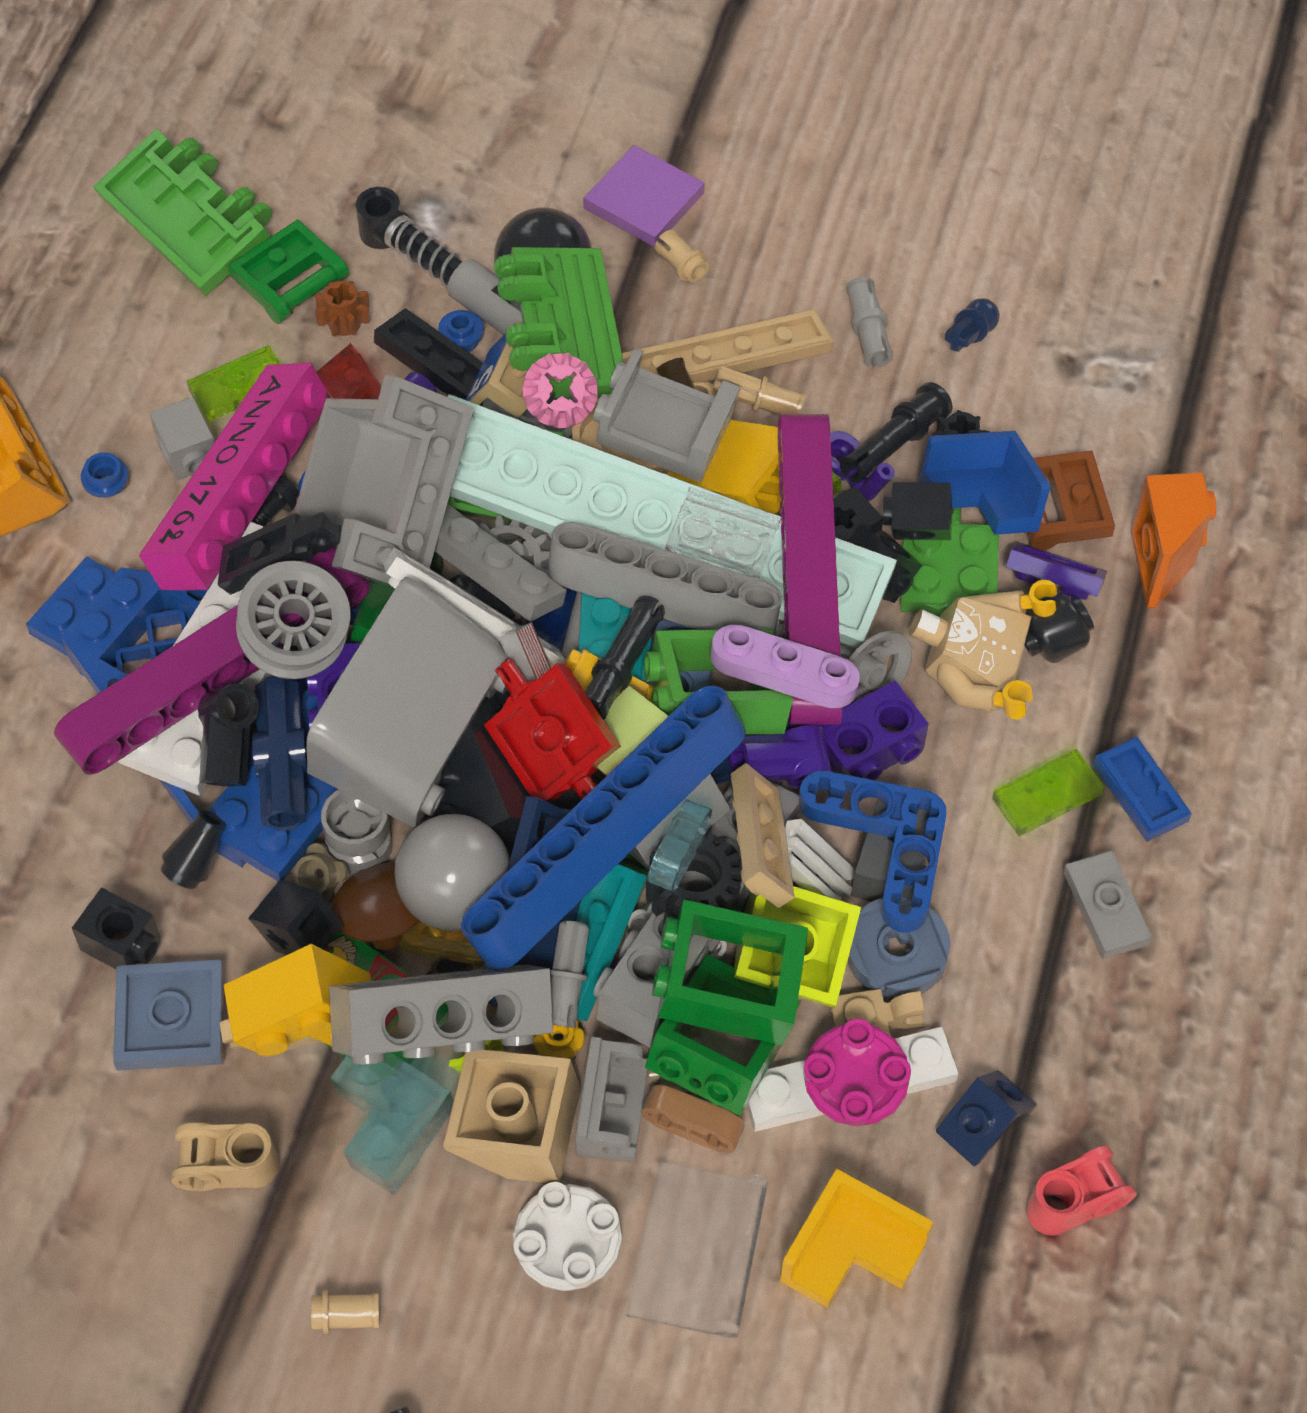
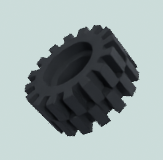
(711, 861)

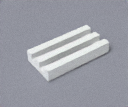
(818, 860)

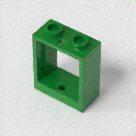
(725, 1013)
(683, 1059)

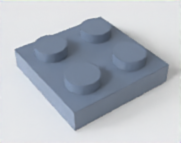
(168, 1015)

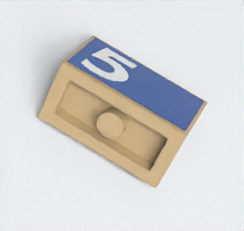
(499, 380)

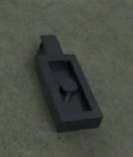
(284, 540)

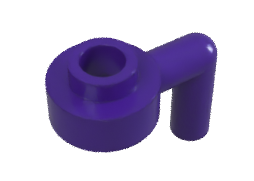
(842, 445)

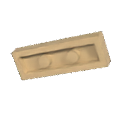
(761, 836)

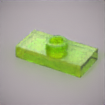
(226, 386)
(1048, 792)

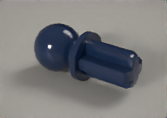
(973, 324)

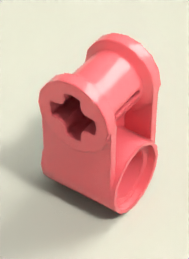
(1087, 1188)

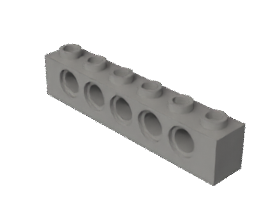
(624, 998)

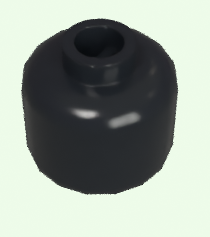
(1060, 633)

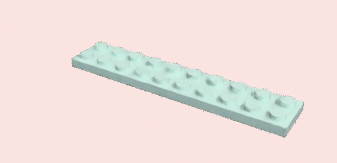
(559, 481)

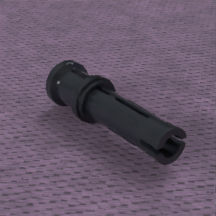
(908, 423)

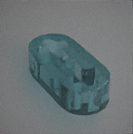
(679, 845)

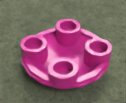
(856, 1074)

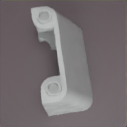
(404, 704)

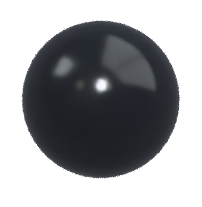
(541, 229)

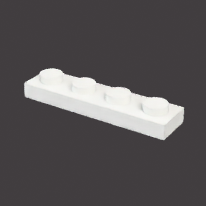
(485, 617)
(783, 1094)

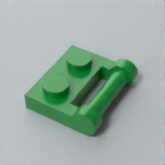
(280, 261)

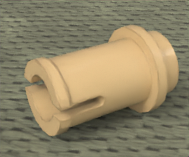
(689, 263)
(344, 1311)

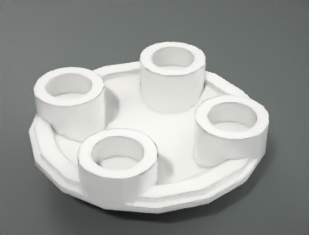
(567, 1236)

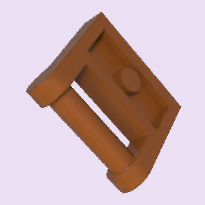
(1078, 499)

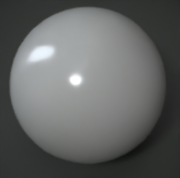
(448, 868)

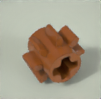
(342, 308)

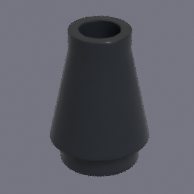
(193, 852)

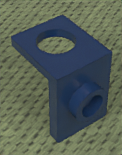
(983, 1116)

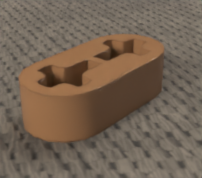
(693, 1119)

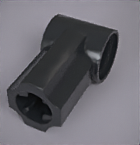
(225, 740)

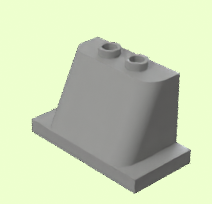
(385, 473)

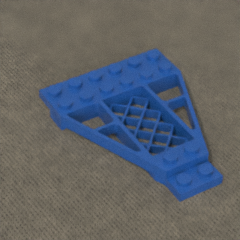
(96, 624)

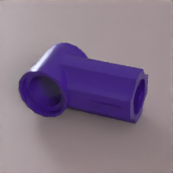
(785, 755)

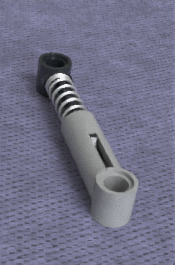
(468, 282)

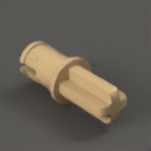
(761, 393)

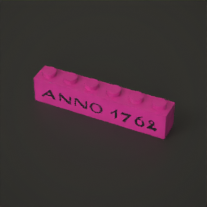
(235, 477)

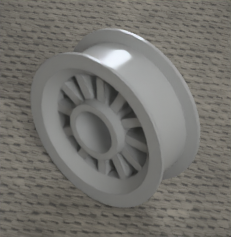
(279, 579)

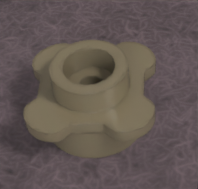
(307, 868)

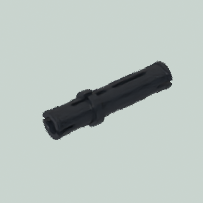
(614, 670)

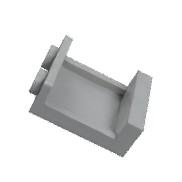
(663, 419)

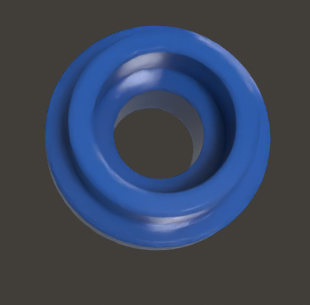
(462, 328)
(100, 466)

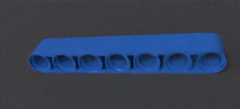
(603, 828)

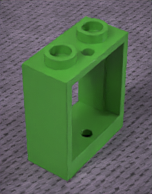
(674, 651)

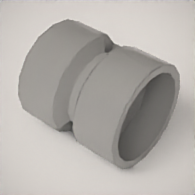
(355, 832)

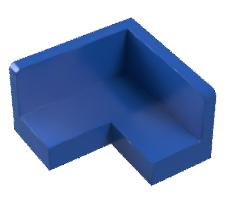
(990, 474)

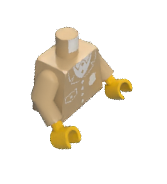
(980, 647)

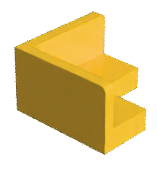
(851, 1227)

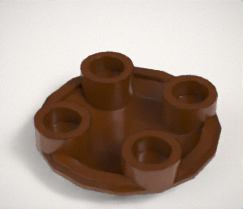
(373, 908)

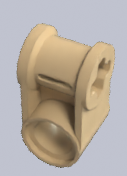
(213, 1154)

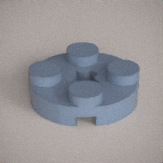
(896, 975)

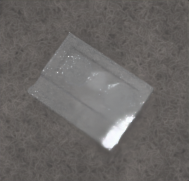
(723, 533)

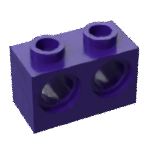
(864, 731)

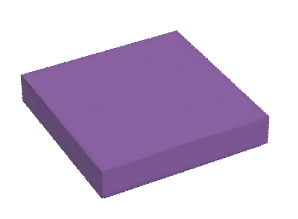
(643, 195)

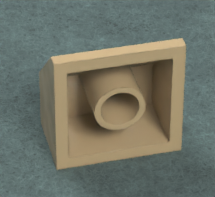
(514, 1114)

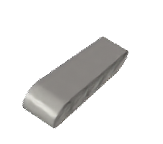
(689, 589)

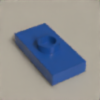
(1142, 789)

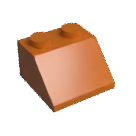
(1170, 530)

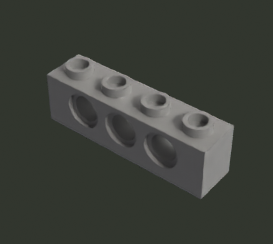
(361, 1010)

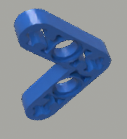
(896, 822)

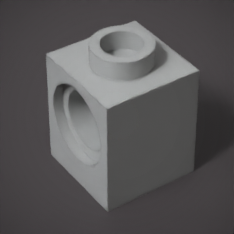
(182, 436)

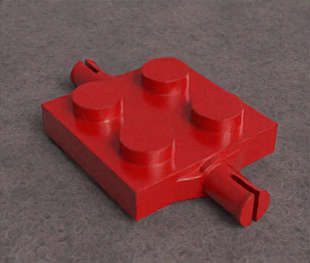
(550, 732)

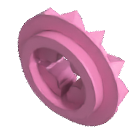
(560, 412)

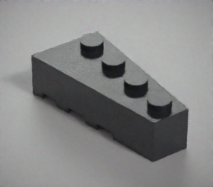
(482, 781)

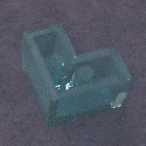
(402, 1121)

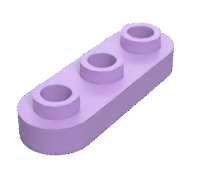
(784, 666)

